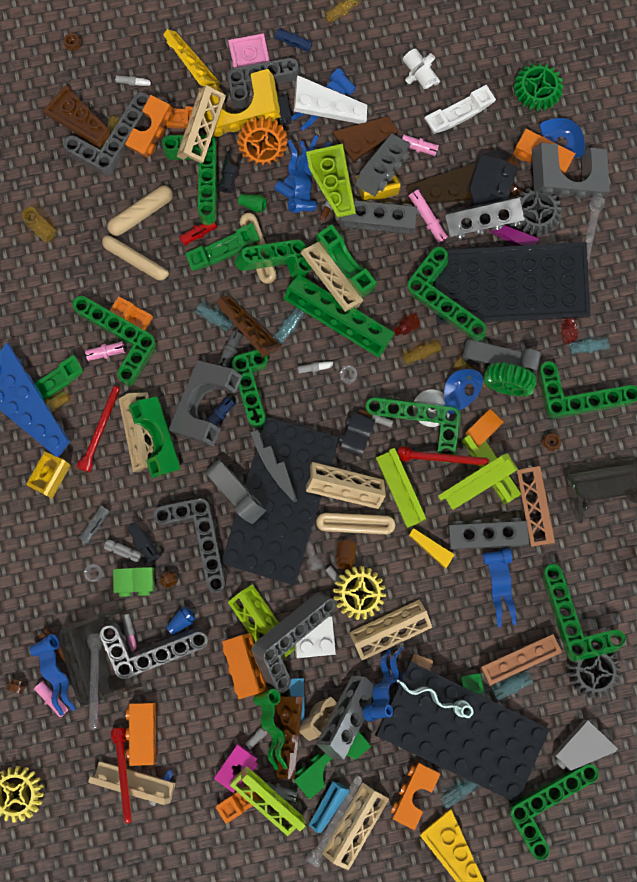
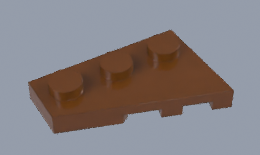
(364, 137)

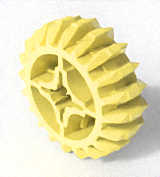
(342, 591)
(23, 799)

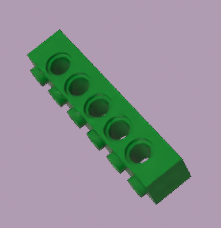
(326, 309)

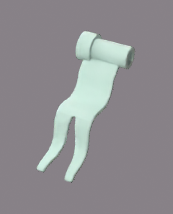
(458, 706)

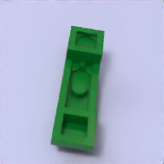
(223, 249)
(59, 378)

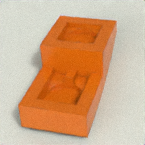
(180, 118)
(131, 313)
(484, 427)
(235, 806)

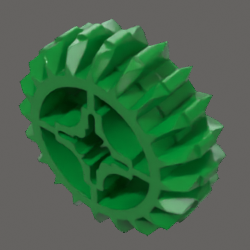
(552, 90)
(510, 379)

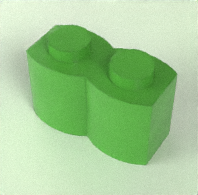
(133, 580)

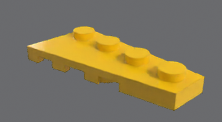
(190, 59)
(451, 848)

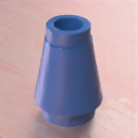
(181, 620)

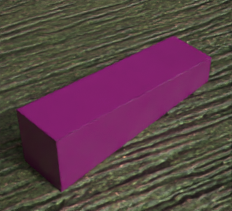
(514, 236)

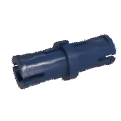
(293, 40)
(219, 413)

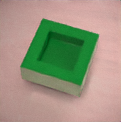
(473, 683)

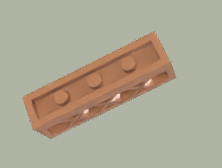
(544, 509)
(521, 660)

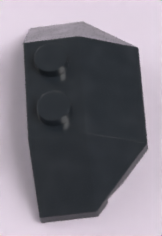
(493, 178)

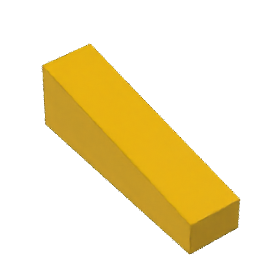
(436, 551)

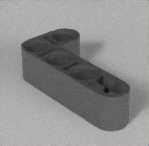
(244, 73)
(487, 354)
(245, 503)

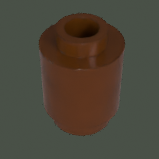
(346, 554)

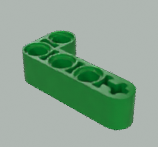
(289, 254)
(251, 391)

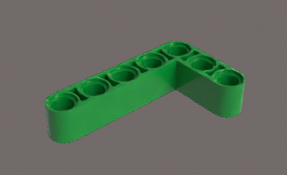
(205, 171)
(442, 300)
(121, 333)
(581, 399)
(422, 415)
(572, 621)
(546, 802)

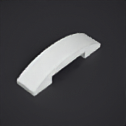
(461, 111)

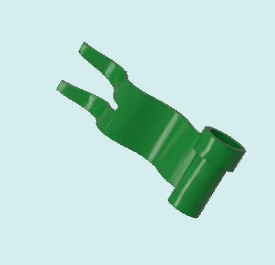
(267, 701)

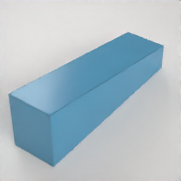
(297, 689)
(332, 800)

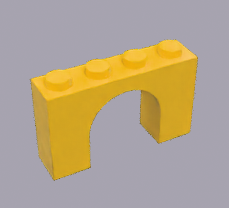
(263, 104)

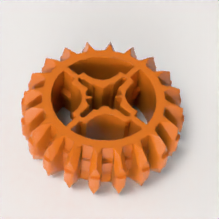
(250, 135)

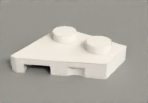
(318, 641)

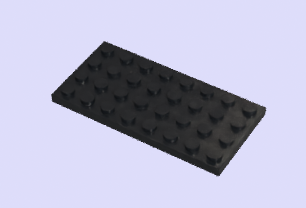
(517, 282)
(280, 537)
(488, 748)

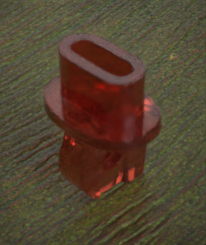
(408, 325)
(569, 331)

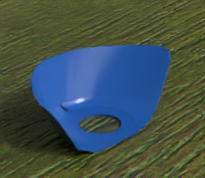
(560, 127)
(455, 390)

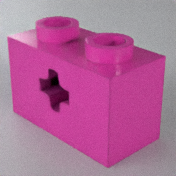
(239, 756)

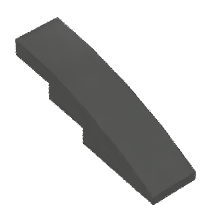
(277, 470)

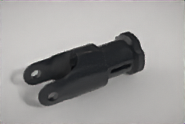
(229, 174)
(143, 542)

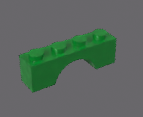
(336, 249)
(150, 416)
(311, 778)

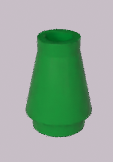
(253, 202)

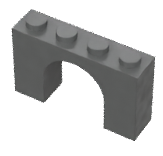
(551, 180)
(202, 380)

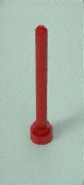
(406, 454)
(86, 462)
(118, 736)

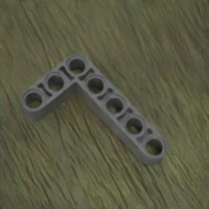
(114, 140)
(203, 537)
(286, 634)
(149, 652)

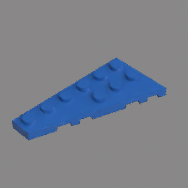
(25, 406)

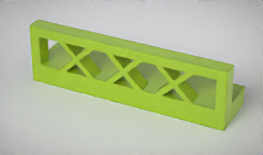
(479, 481)
(401, 488)
(505, 488)
(257, 609)
(270, 798)

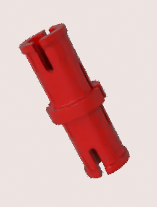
(188, 237)

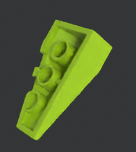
(332, 175)

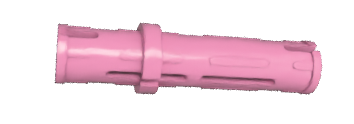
(428, 216)

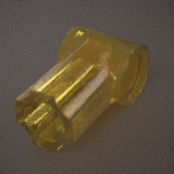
(38, 225)

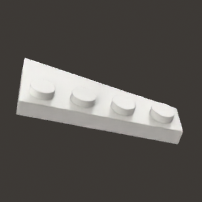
(324, 102)

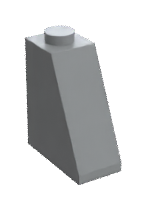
(582, 747)

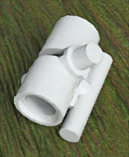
(420, 69)

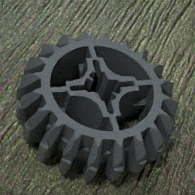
(551, 208)
(611, 674)

